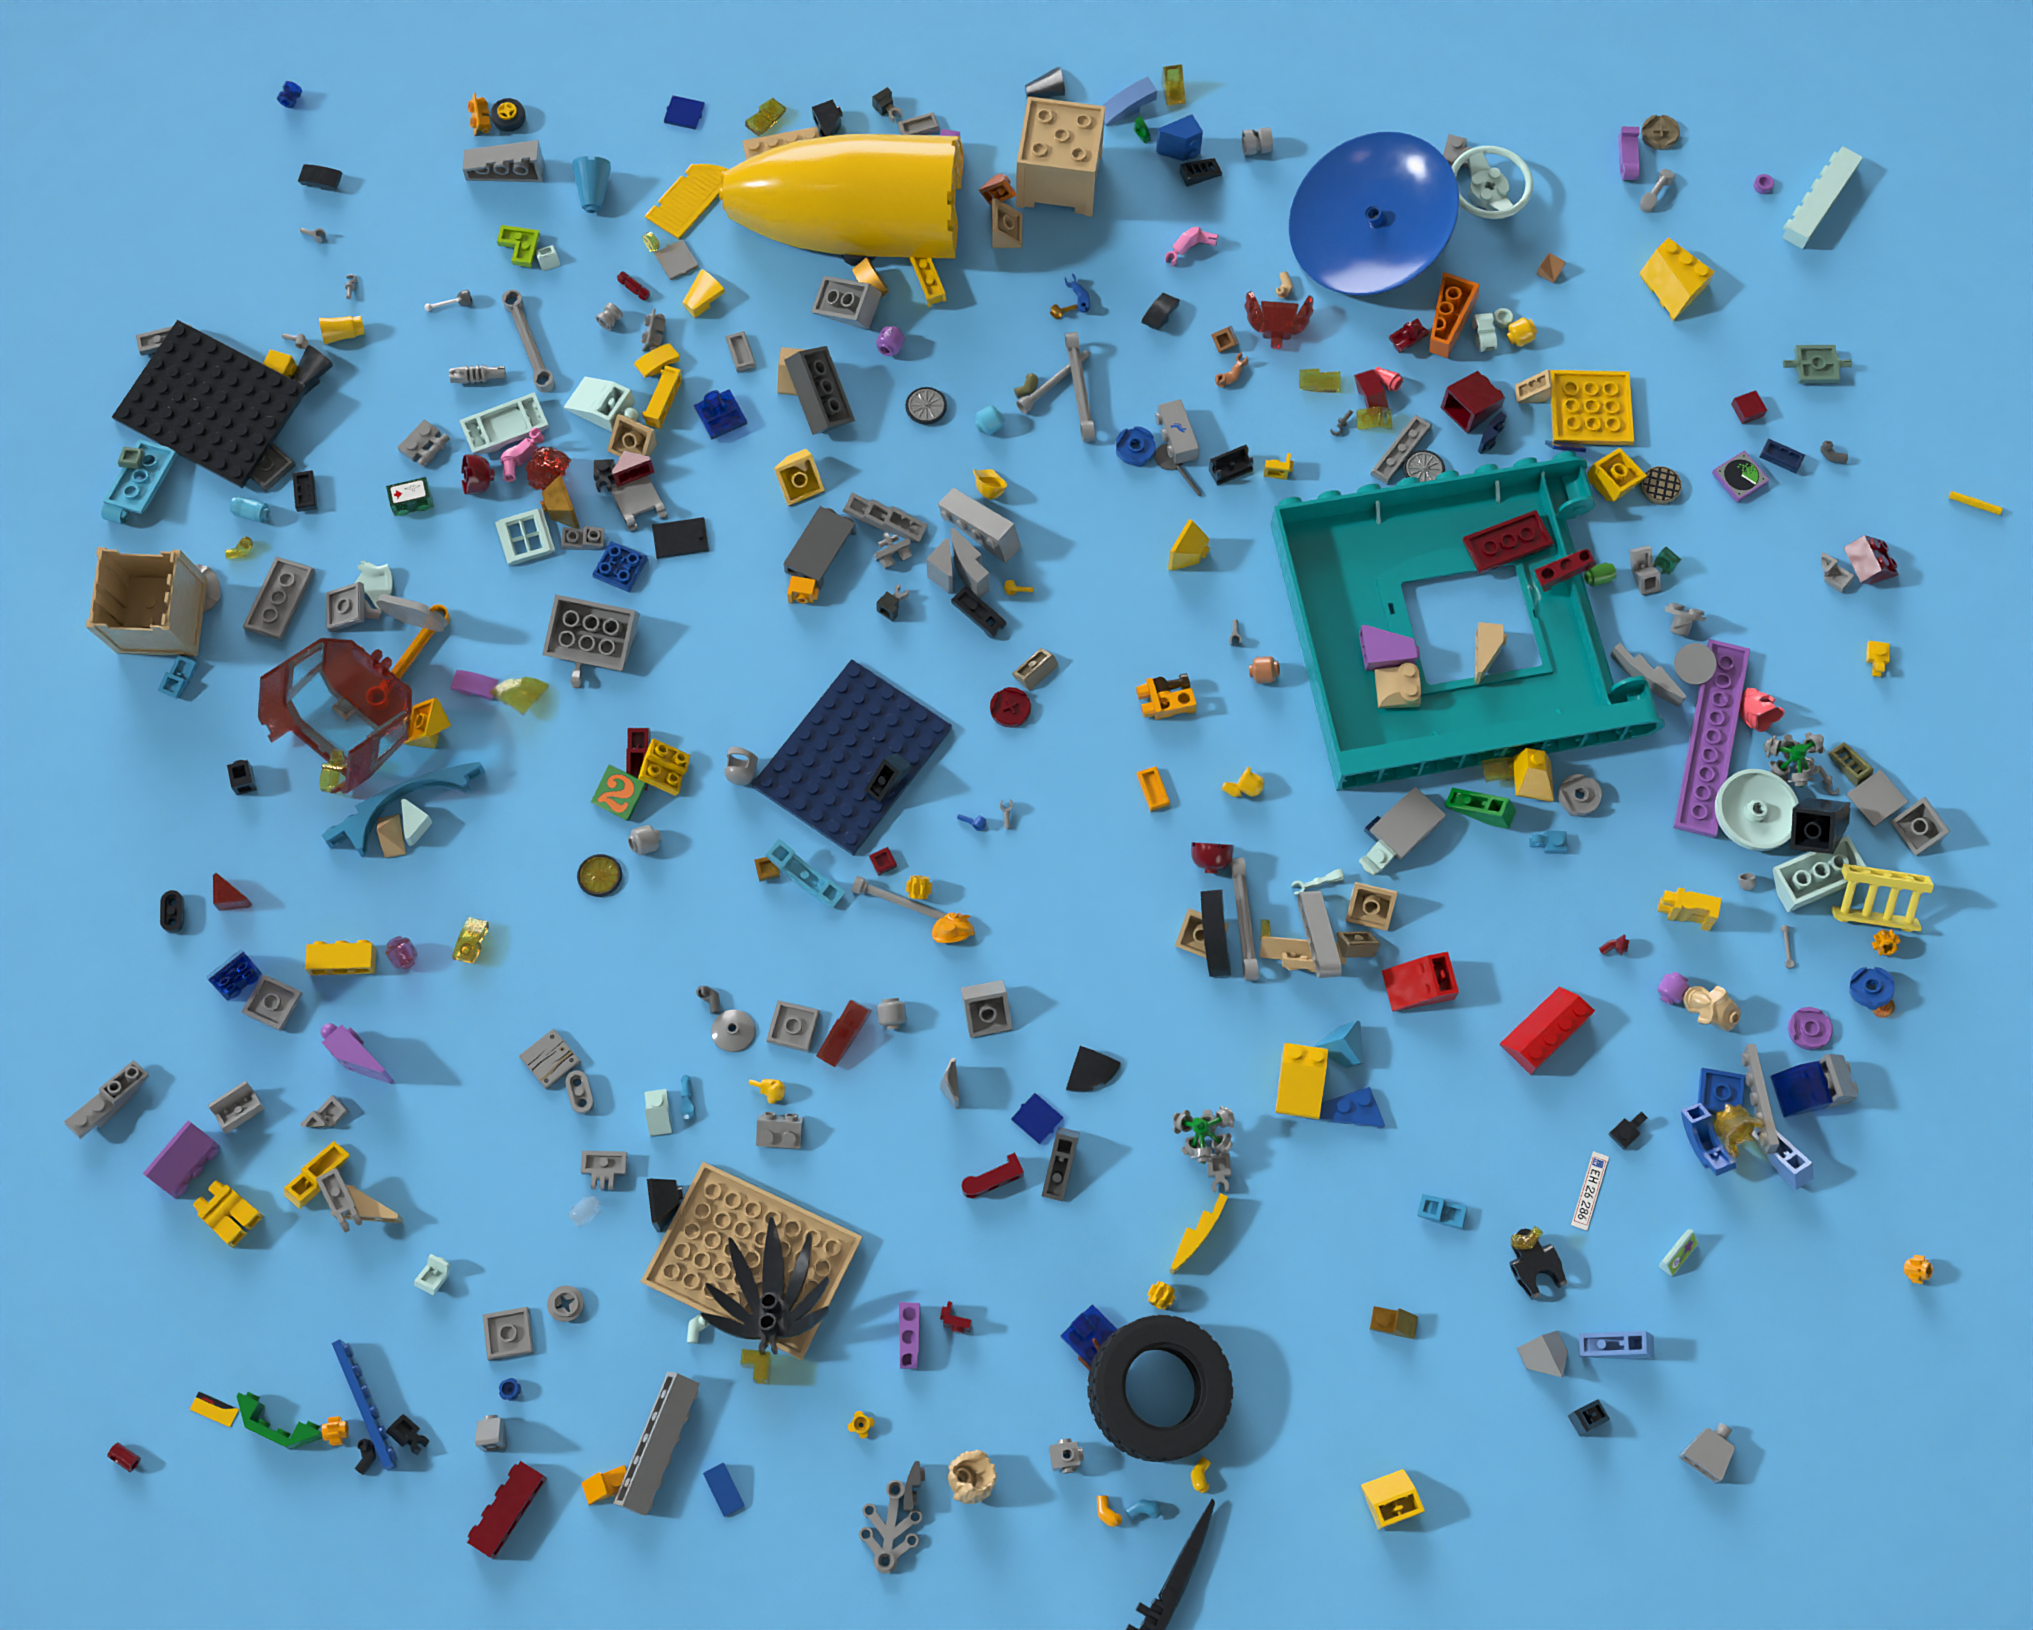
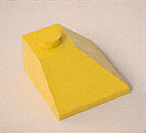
(798, 477)
(1189, 547)
(1533, 775)

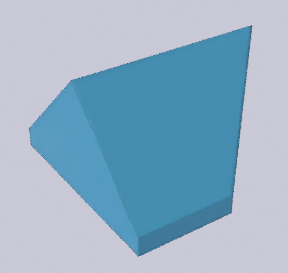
(1344, 1045)

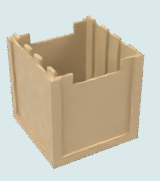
(1059, 154)
(147, 603)

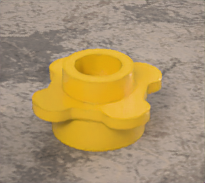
(867, 1424)

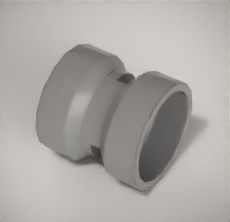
(609, 316)

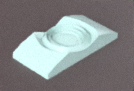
(503, 424)

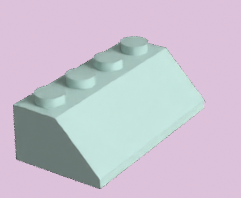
(1814, 875)

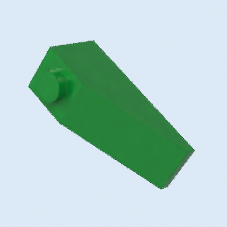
(1483, 807)

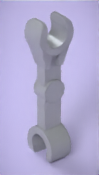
(576, 675)

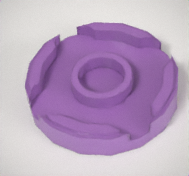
(1810, 1028)

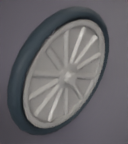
(926, 405)
(1423, 465)

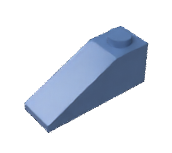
(1788, 1161)
(1617, 1345)

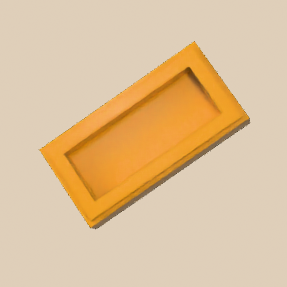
(1153, 788)

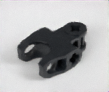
(1536, 1261)

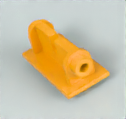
(478, 108)

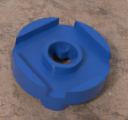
(1135, 456)
(1872, 998)

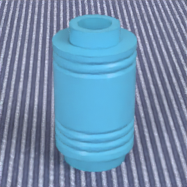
(250, 509)

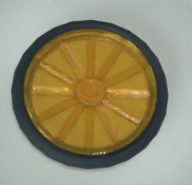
(599, 875)

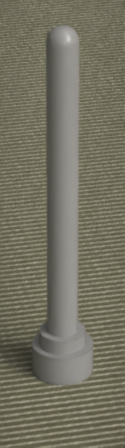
(1025, 403)
(862, 886)

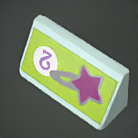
(1679, 1253)

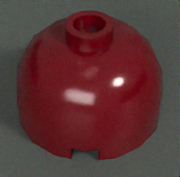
(476, 474)
(1211, 856)

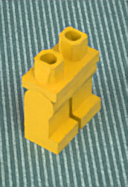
(1690, 907)
(221, 1207)

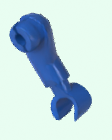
(1083, 299)

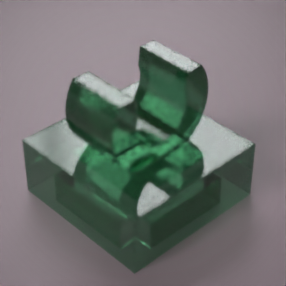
(1667, 561)

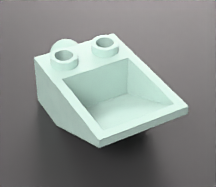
(601, 402)

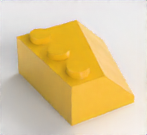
(1675, 276)

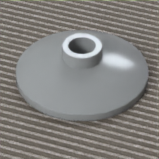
(735, 1040)

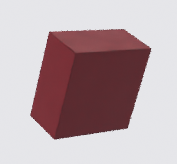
(1749, 407)

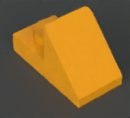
(603, 1484)

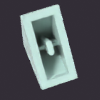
(414, 822)

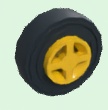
(508, 114)

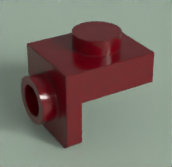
(957, 1324)

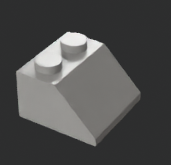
(986, 1008)
(1838, 1079)

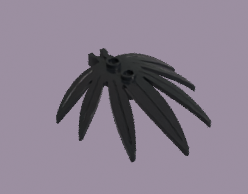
(771, 1313)

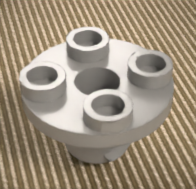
(1683, 618)

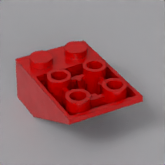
(1421, 982)

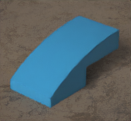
(179, 676)
(1442, 1212)

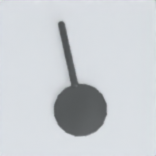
(1167, 463)

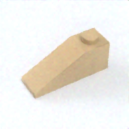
(1488, 643)
(370, 1209)

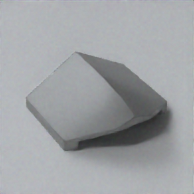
(949, 1084)

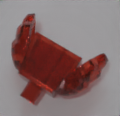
(1278, 319)

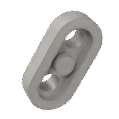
(579, 1093)

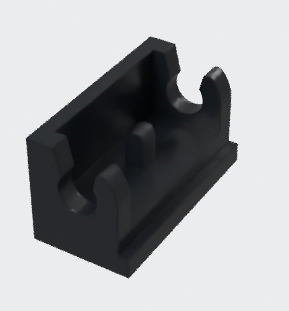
(1231, 465)

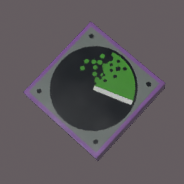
(1740, 476)

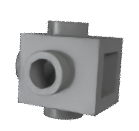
(1057, 1451)

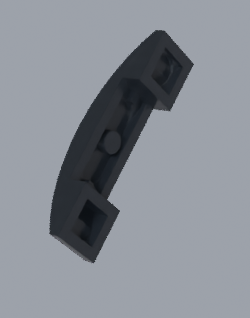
(1215, 933)

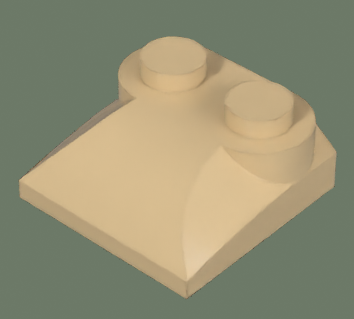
(1398, 686)

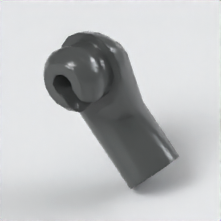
(1832, 456)

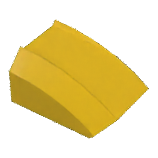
(1615, 475)

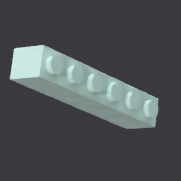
(1822, 197)

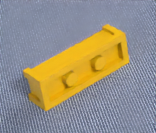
(928, 280)
(663, 397)

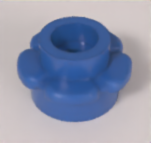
(509, 1383)

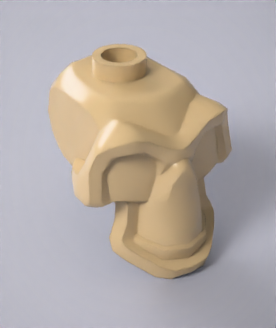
(1713, 1007)

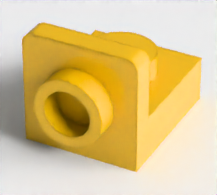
(1278, 469)

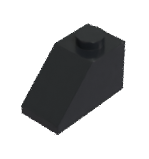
(827, 118)
(888, 776)

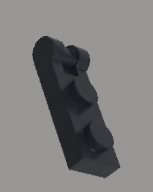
(978, 612)

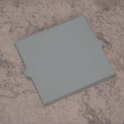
(676, 259)

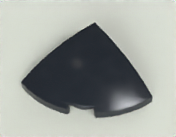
(1091, 1070)

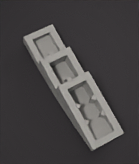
(885, 518)
(1658, 679)

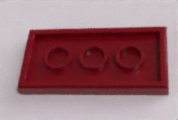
(1507, 541)

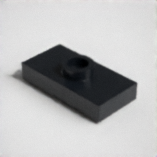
(304, 491)

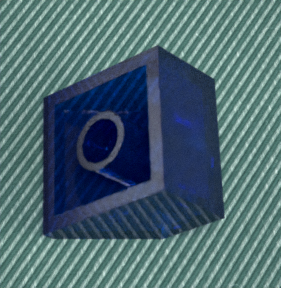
(1801, 1089)

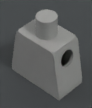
(1710, 1452)

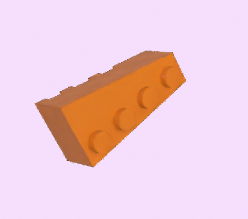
(1453, 309)

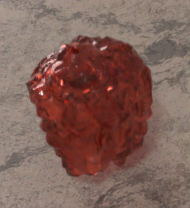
(546, 467)

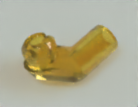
(241, 549)
(1526, 1241)

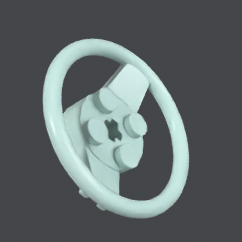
(1489, 185)

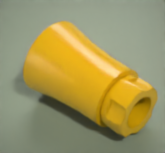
(340, 328)

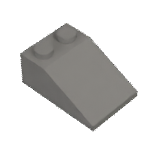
(847, 301)

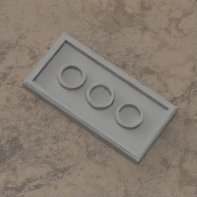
(278, 598)

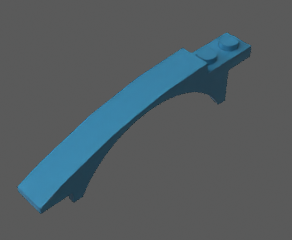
(359, 826)

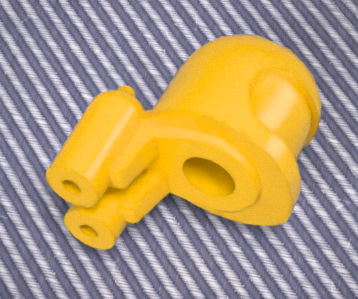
(1249, 784)

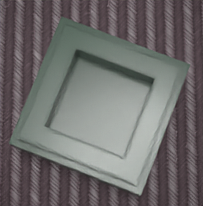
(131, 458)

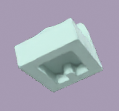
(1377, 858)

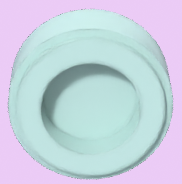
(1503, 318)

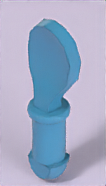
(687, 1106)

